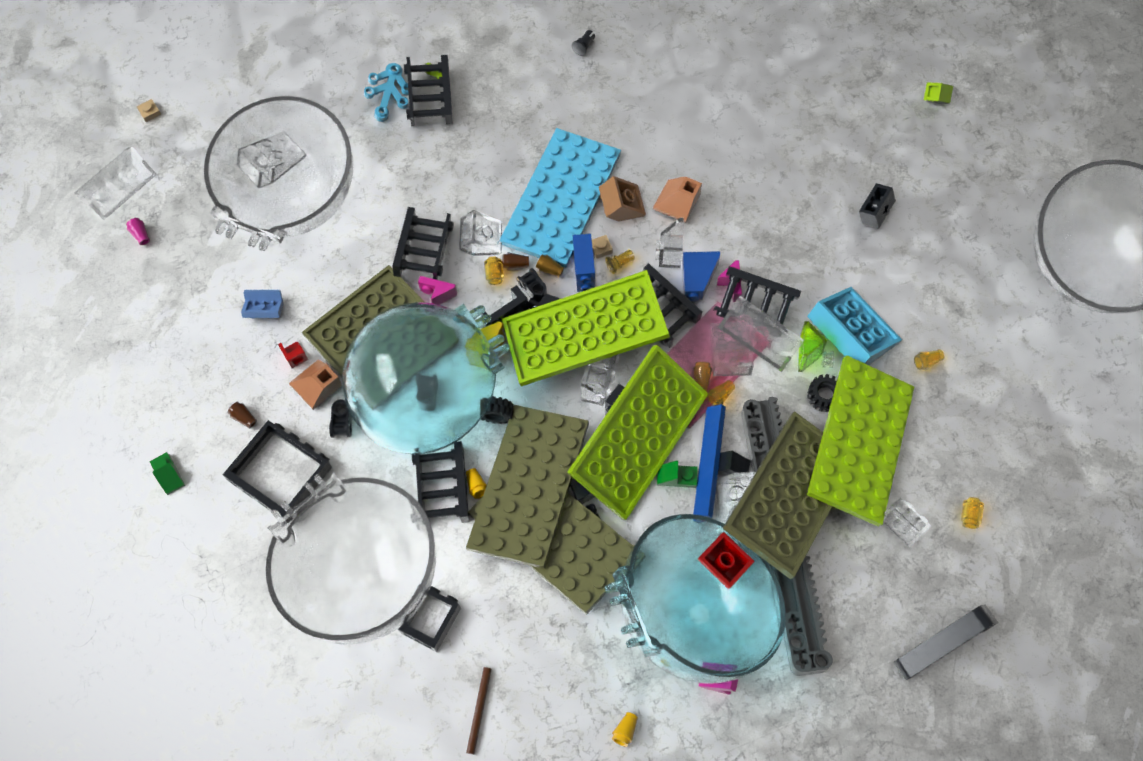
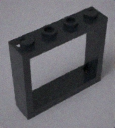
(252, 449)

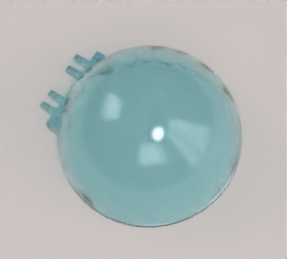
(421, 375)
(686, 615)

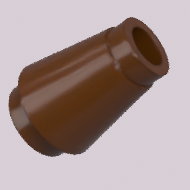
(514, 261)
(241, 414)

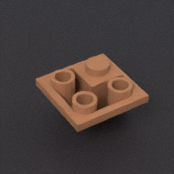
(678, 197)
(316, 383)

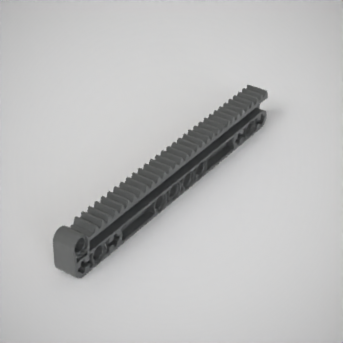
(798, 591)

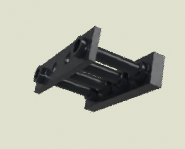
(445, 96)
(409, 234)
(753, 282)
(677, 300)
(458, 491)

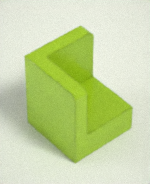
(938, 92)

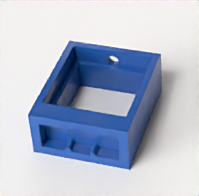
(583, 262)

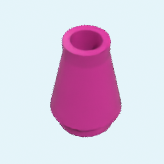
(137, 230)

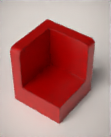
(294, 354)

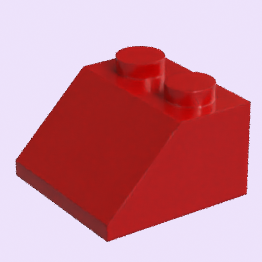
(725, 560)

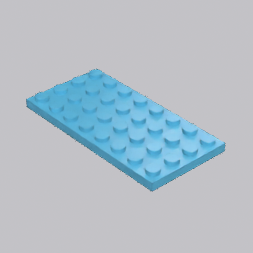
(560, 196)

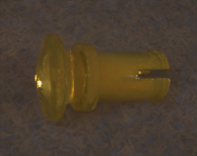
(617, 261)

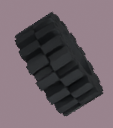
(814, 396)
(498, 411)

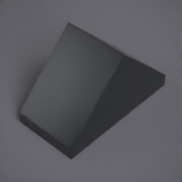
(732, 462)

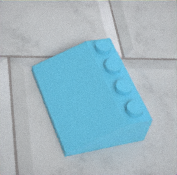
(853, 326)

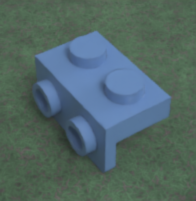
(262, 304)

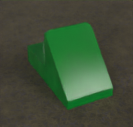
(166, 473)
(678, 476)

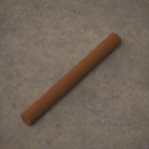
(478, 711)

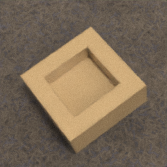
(148, 110)
(601, 246)

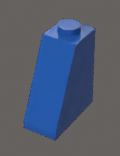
(698, 272)

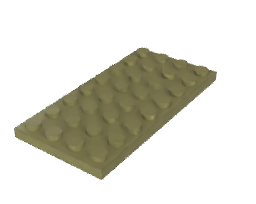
(527, 487)
(775, 512)
(581, 555)

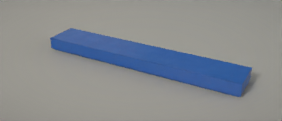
(709, 461)

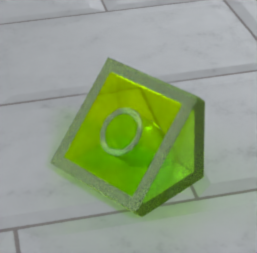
(812, 346)

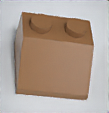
(621, 199)

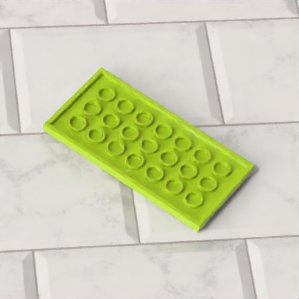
(584, 328)
(638, 433)
(861, 441)

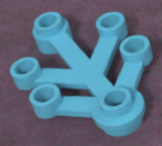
(388, 89)

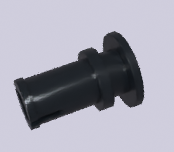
(581, 45)

